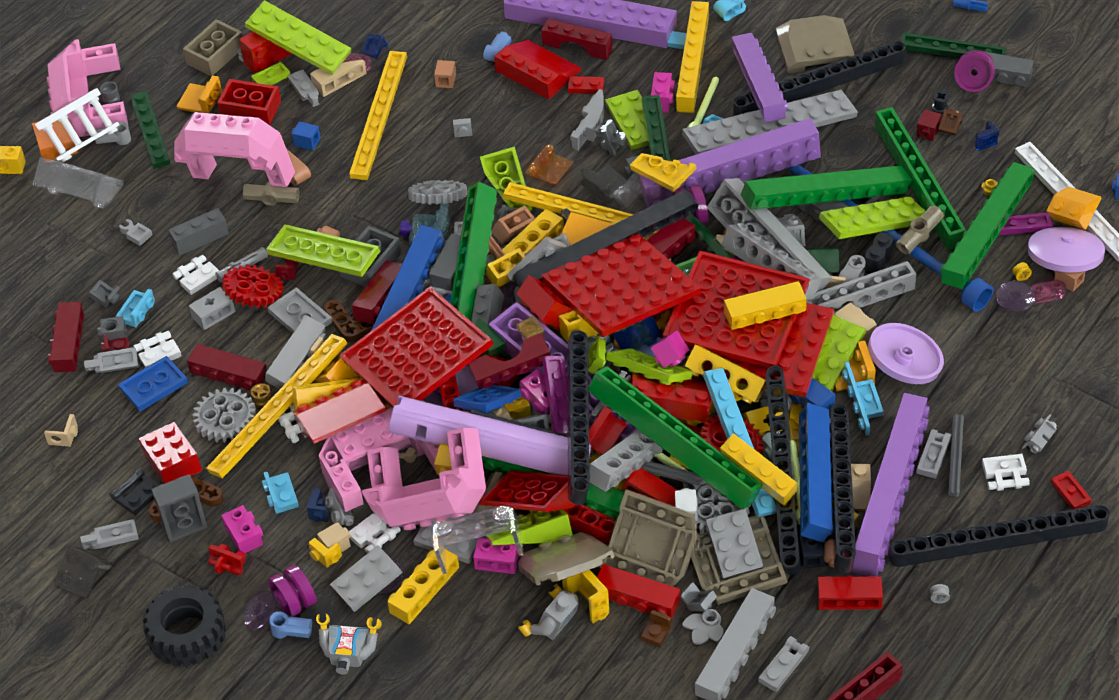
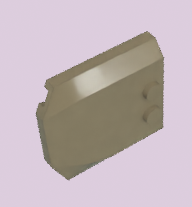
(813, 42)
(652, 539)
(563, 558)
(738, 586)

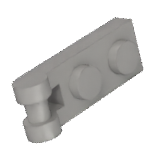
(933, 454)
(783, 664)

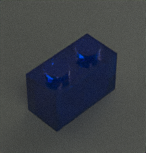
(638, 334)

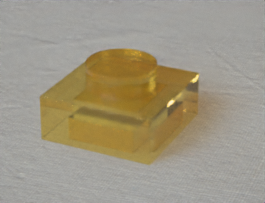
(530, 327)

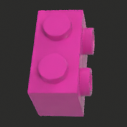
(663, 86)
(670, 350)
(534, 390)
(242, 529)
(495, 557)

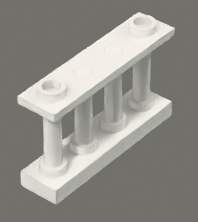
(76, 107)

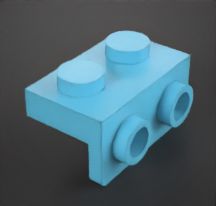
(136, 307)

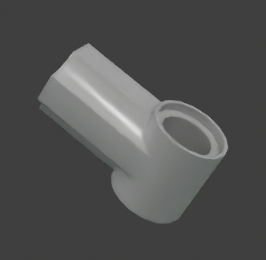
(121, 136)

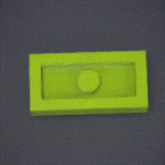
(271, 75)
(596, 355)

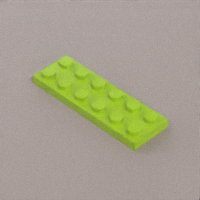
(298, 37)
(872, 217)
(323, 250)

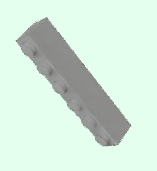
(735, 646)

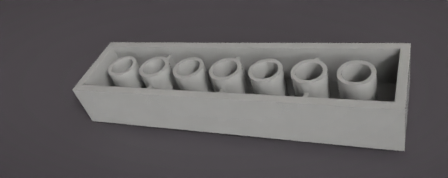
(731, 209)

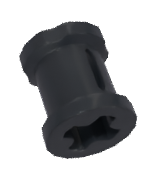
(940, 101)

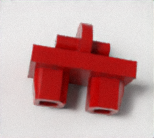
(226, 560)

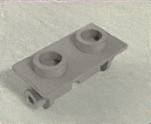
(1043, 428)
(337, 511)

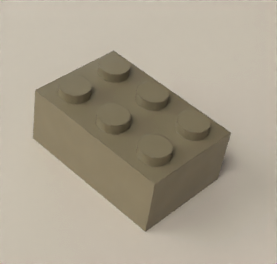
(213, 47)

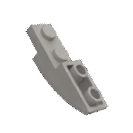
(592, 117)

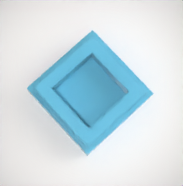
(677, 40)

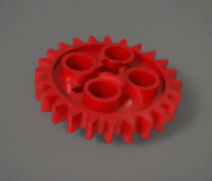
(252, 286)
(714, 434)

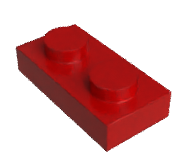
(585, 85)
(1071, 490)

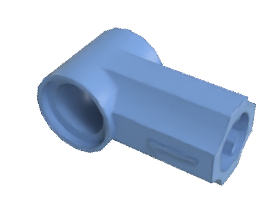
(500, 41)
(290, 626)

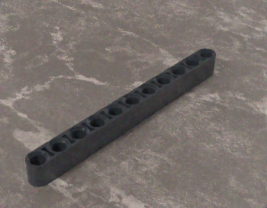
(830, 75)
(641, 223)
(578, 417)
(783, 459)
(841, 487)
(999, 535)

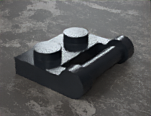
(139, 496)

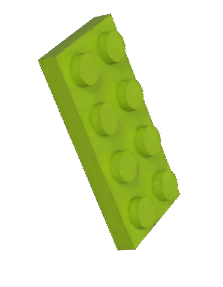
(629, 117)
(837, 349)
(646, 364)

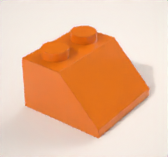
(45, 144)

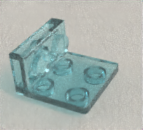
(439, 221)

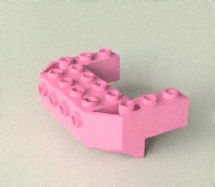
(69, 82)
(235, 137)
(349, 451)
(429, 501)

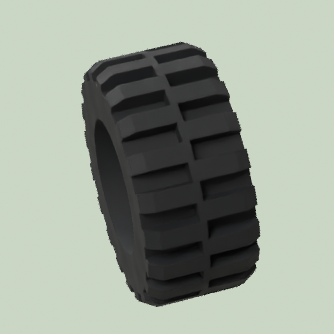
(180, 604)

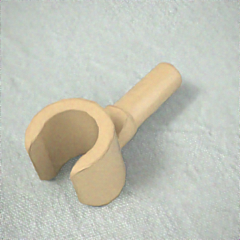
(409, 456)

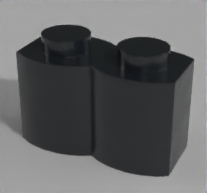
(878, 253)

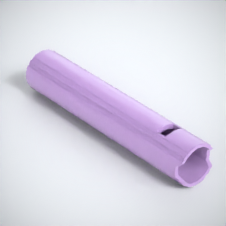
(497, 438)

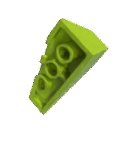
(503, 168)
(536, 528)

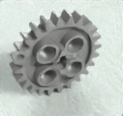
(437, 192)
(223, 414)
(709, 505)

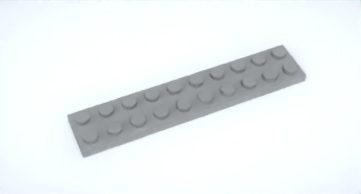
(821, 108)

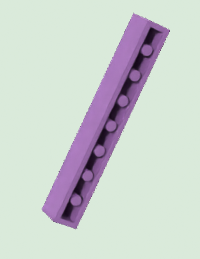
(759, 77)

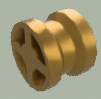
(260, 395)

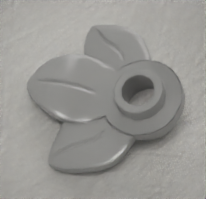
(704, 629)

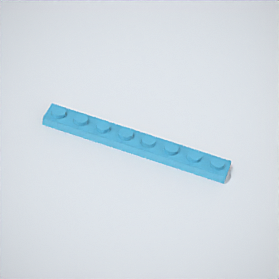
(733, 423)

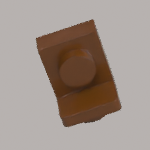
(950, 121)
(657, 628)

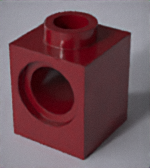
(928, 125)

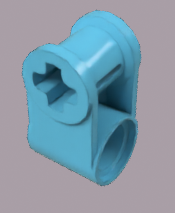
(729, 8)

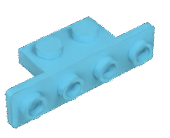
(865, 399)

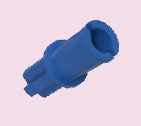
(971, 4)

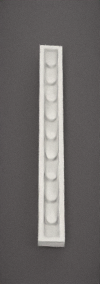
(1056, 182)

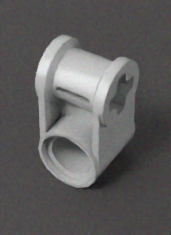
(854, 268)

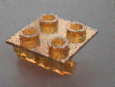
(549, 166)

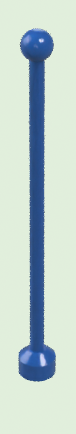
(976, 291)

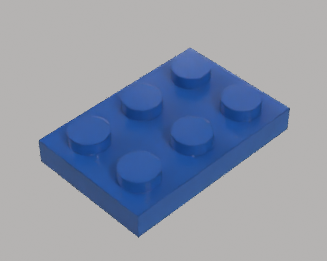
(153, 383)
(487, 399)

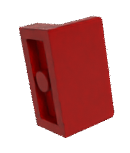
(605, 431)

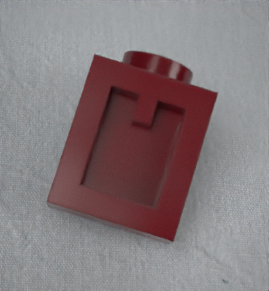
(287, 270)
(113, 345)

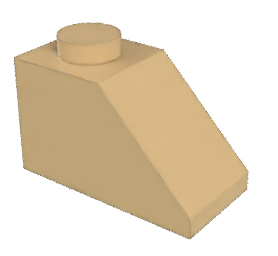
(861, 486)

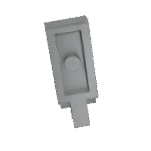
(304, 87)
(113, 361)
(110, 535)

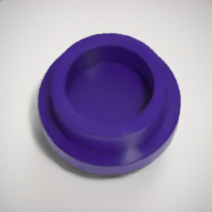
(405, 228)

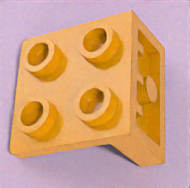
(201, 98)
(861, 367)

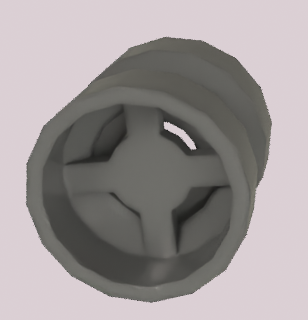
(109, 93)

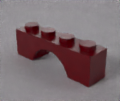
(594, 41)
(488, 371)

